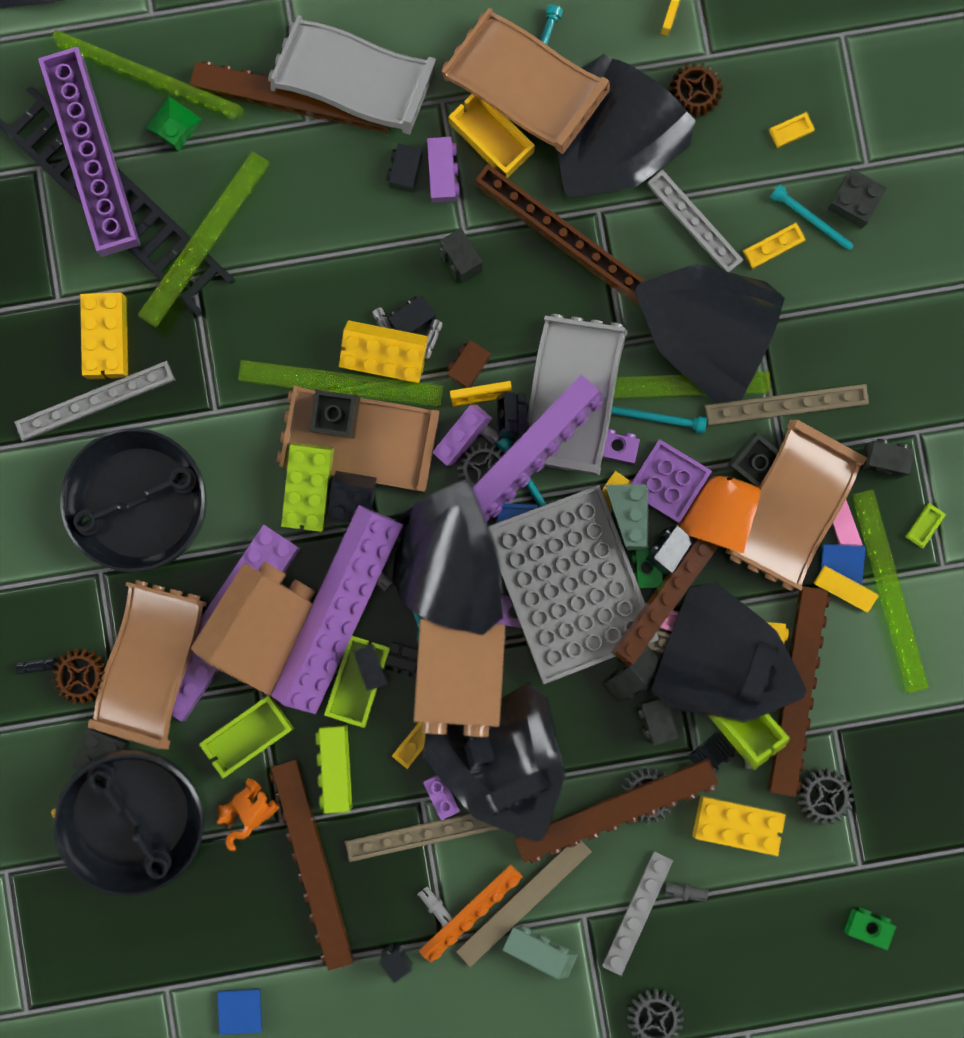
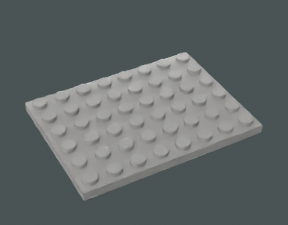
(568, 582)

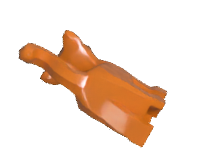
(250, 812)

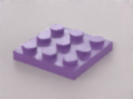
(671, 480)

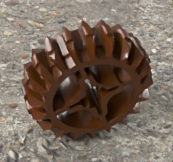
(702, 94)
(73, 670)

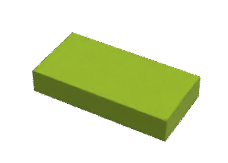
(925, 525)

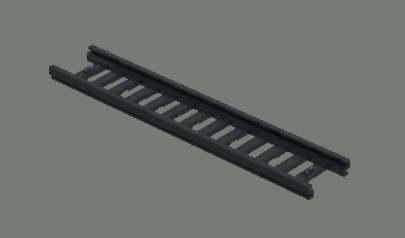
(128, 185)

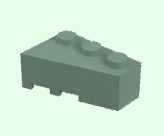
(631, 512)
(540, 952)

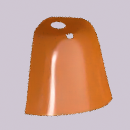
(722, 512)

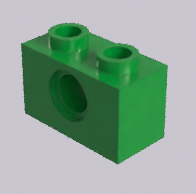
(645, 580)
(880, 936)

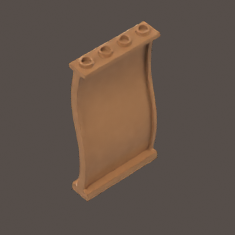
(525, 80)
(389, 440)
(798, 504)
(147, 664)

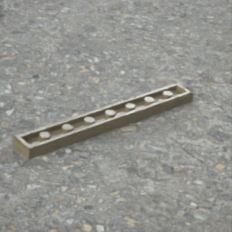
(786, 404)
(415, 836)
(522, 902)

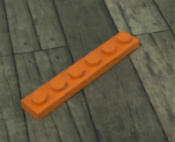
(470, 914)

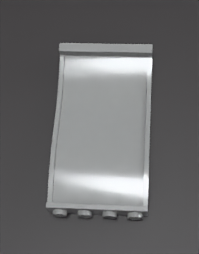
(352, 74)
(564, 354)

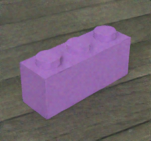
(442, 169)
(462, 435)

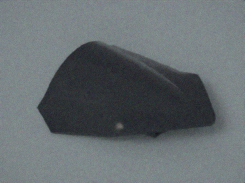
(628, 134)
(711, 325)
(450, 562)
(725, 660)
(527, 772)

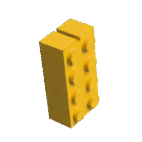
(491, 135)
(104, 335)
(383, 351)
(738, 825)

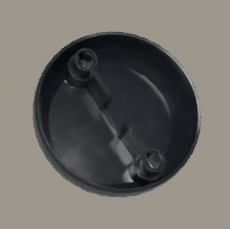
(134, 500)
(127, 820)

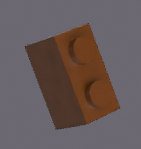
(469, 364)

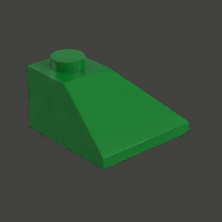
(173, 124)

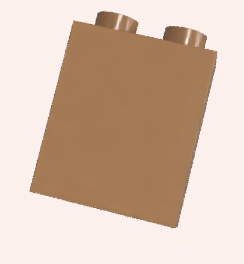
(255, 626)
(458, 679)

